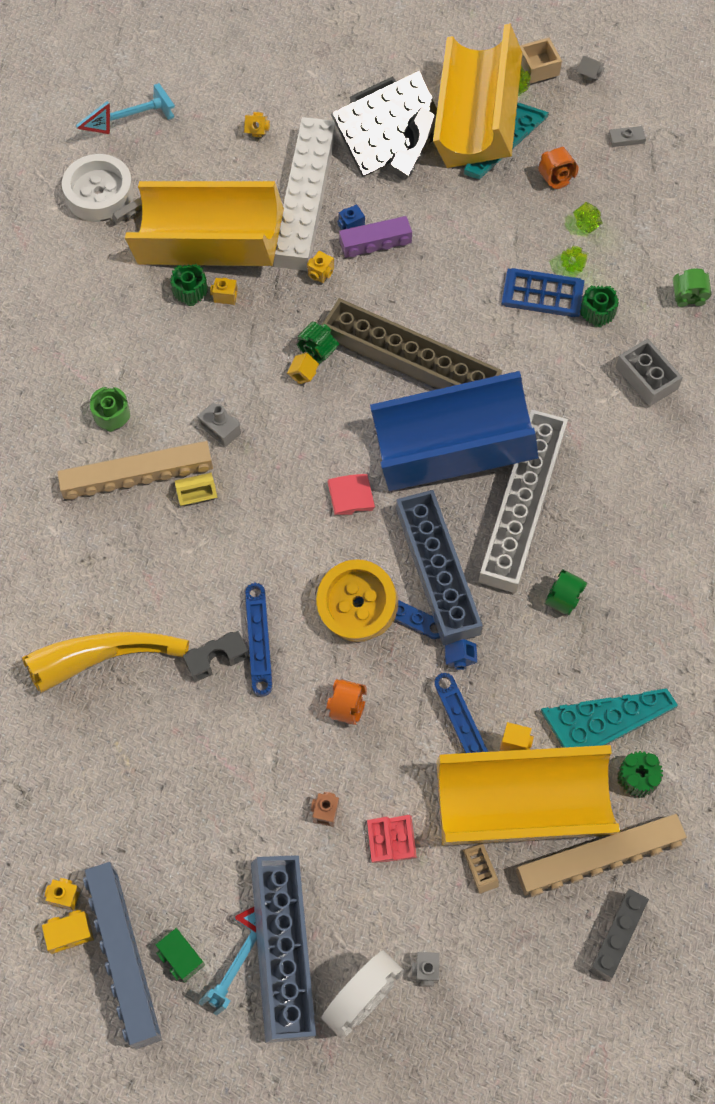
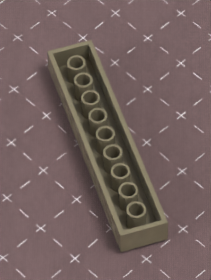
(403, 348)

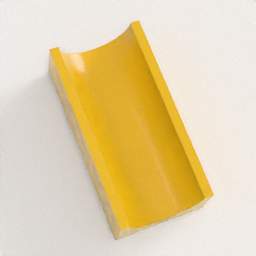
(478, 101)
(207, 223)
(525, 795)

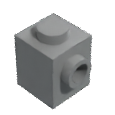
(590, 68)
(426, 968)

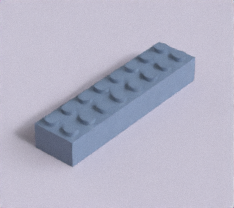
(438, 567)
(282, 949)
(123, 956)

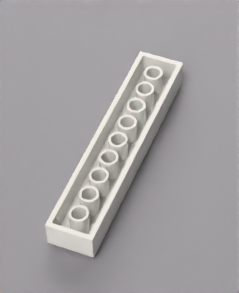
(305, 193)
(522, 506)

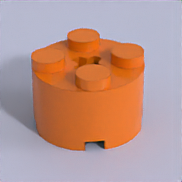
(558, 167)
(347, 701)

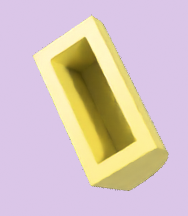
(195, 489)

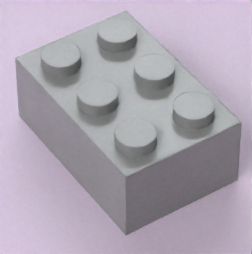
(648, 372)

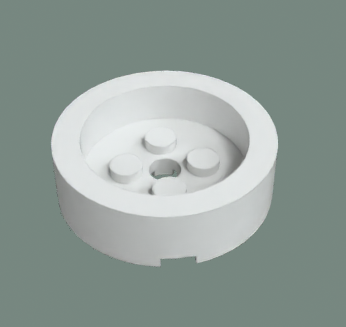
(96, 174)
(362, 994)

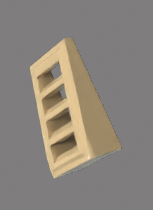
(484, 881)

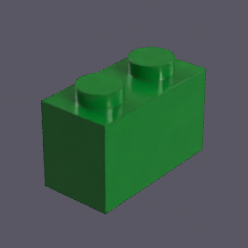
(180, 955)

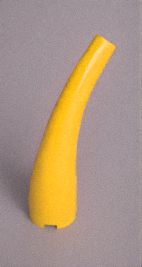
(69, 657)

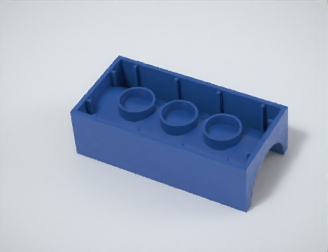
(454, 431)

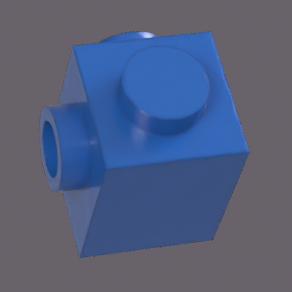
(351, 218)
(461, 654)

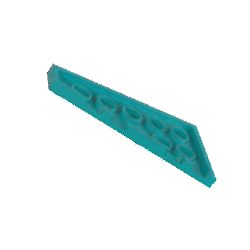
(526, 121)
(606, 719)

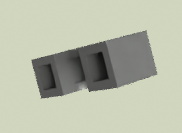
(229, 646)

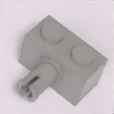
(219, 424)

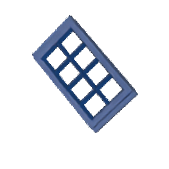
(576, 296)

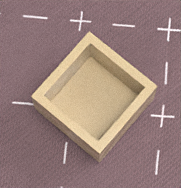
(541, 60)

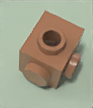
(325, 809)

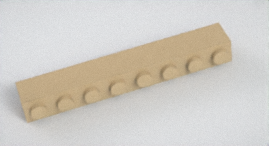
(135, 470)
(601, 854)

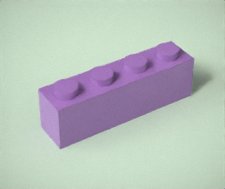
(375, 236)

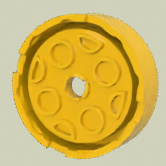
(345, 584)

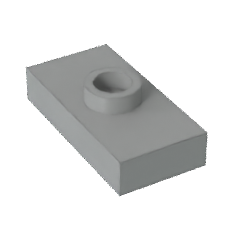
(627, 136)
(128, 211)

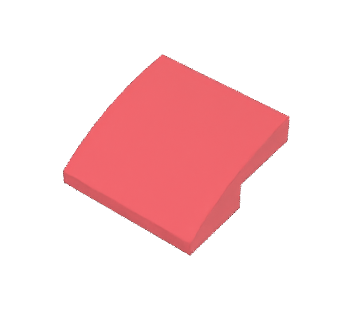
(351, 494)
(391, 839)

